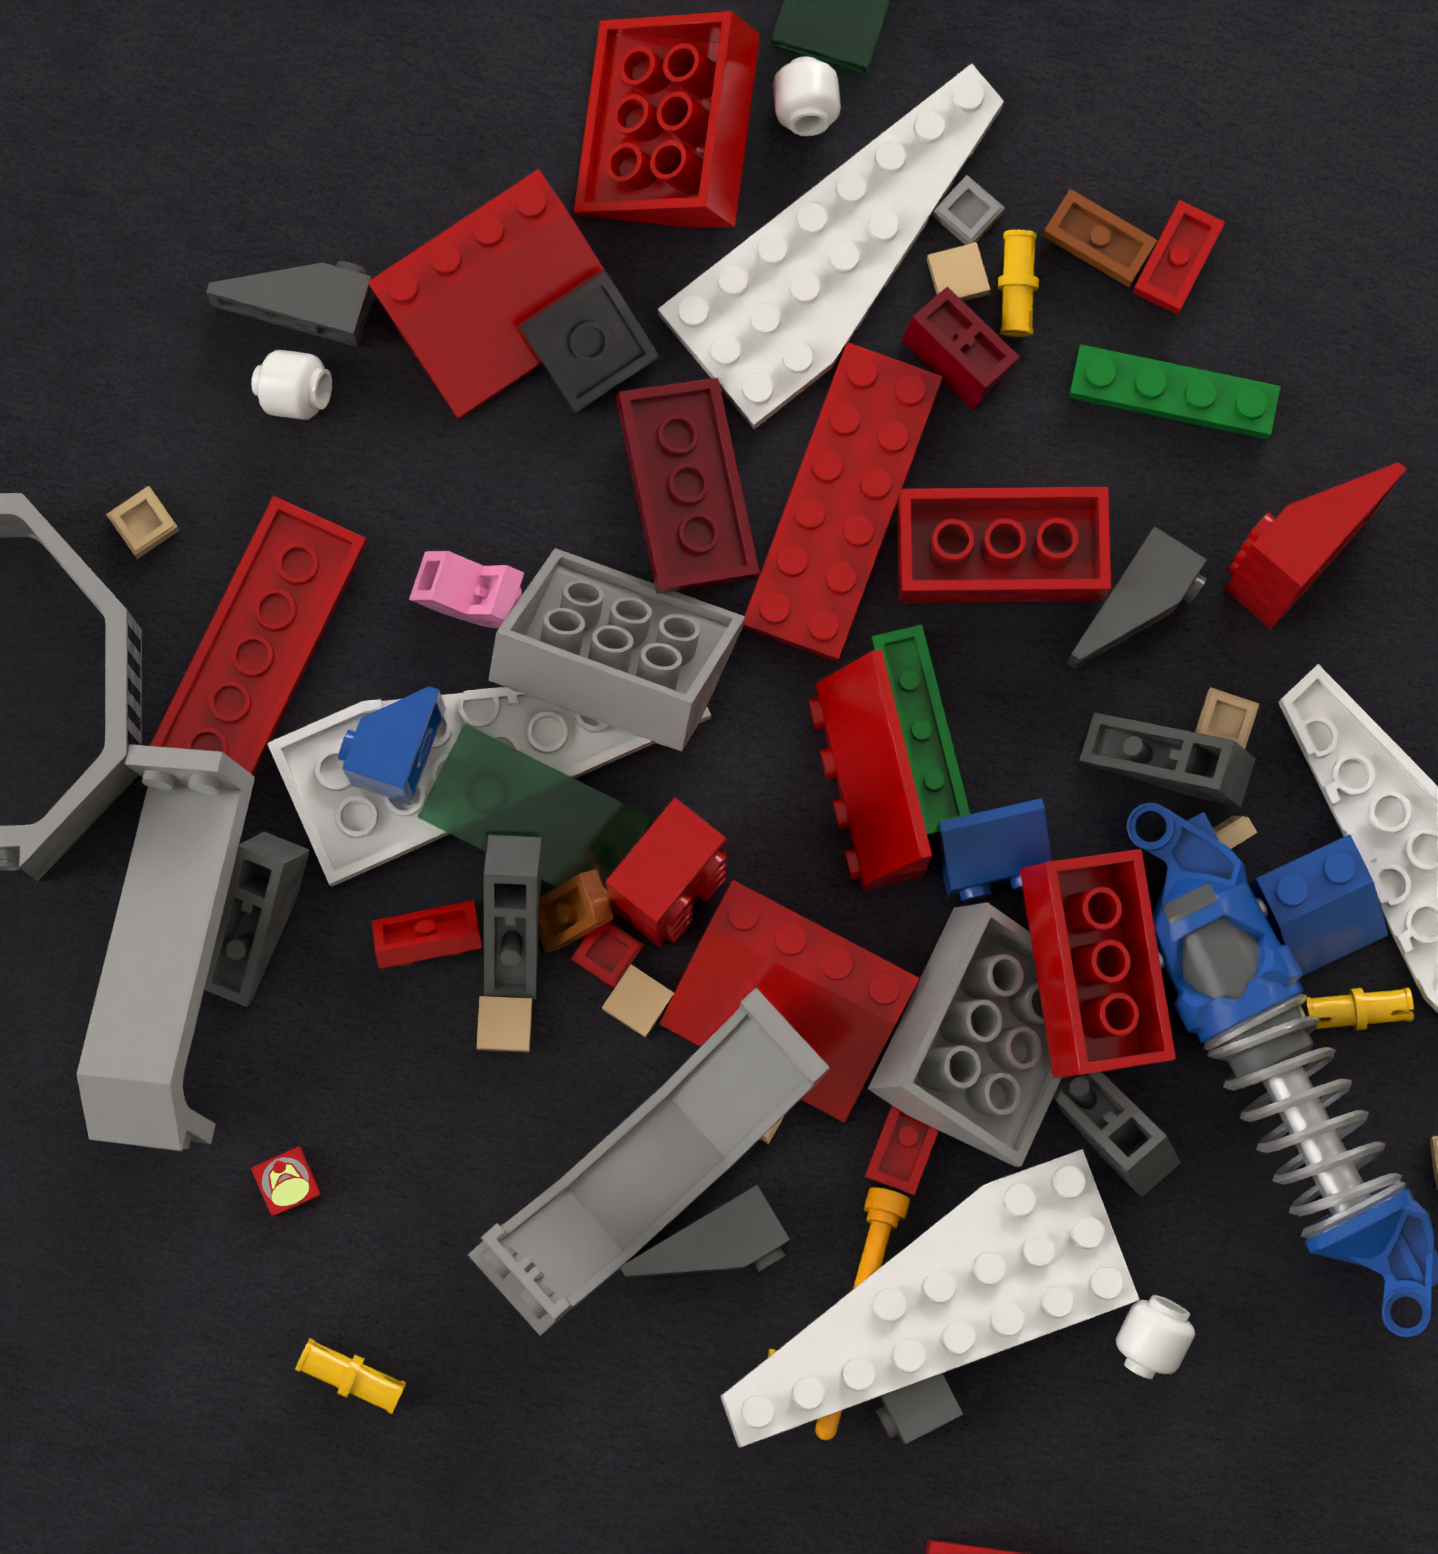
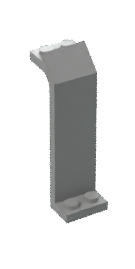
(162, 949)

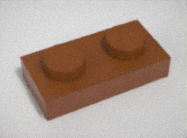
(1099, 238)
(573, 910)

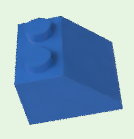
(393, 745)
(991, 848)
(1322, 905)

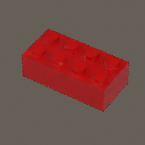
(1003, 545)
(668, 874)
(1097, 963)

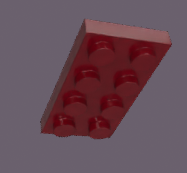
(687, 485)

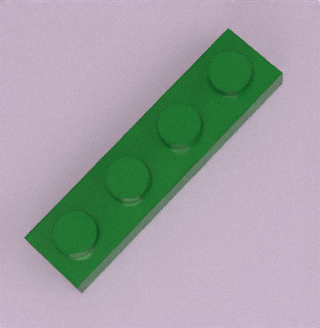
(1174, 392)
(923, 725)

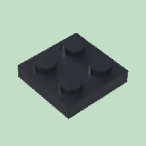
(588, 341)

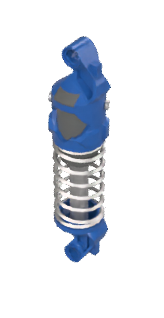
(1244, 1002)

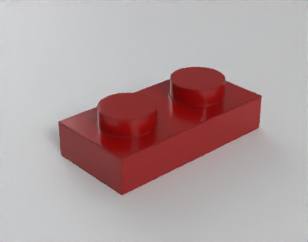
(1178, 257)
(426, 934)
(901, 1152)

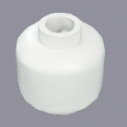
(806, 96)
(292, 384)
(1155, 1336)

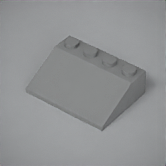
(615, 649)
(974, 1039)

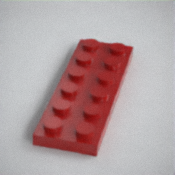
(842, 502)
(262, 635)

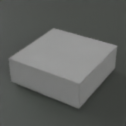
(968, 211)

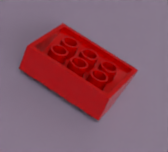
(668, 120)
(478, 281)
(1298, 545)
(871, 774)
(818, 981)

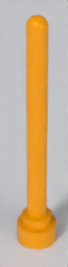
(884, 1212)

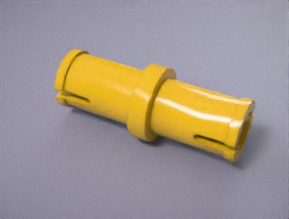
(1018, 283)
(1361, 1008)
(350, 1376)

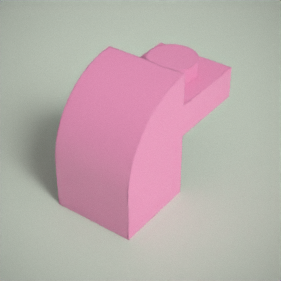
(466, 588)

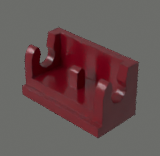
(959, 347)

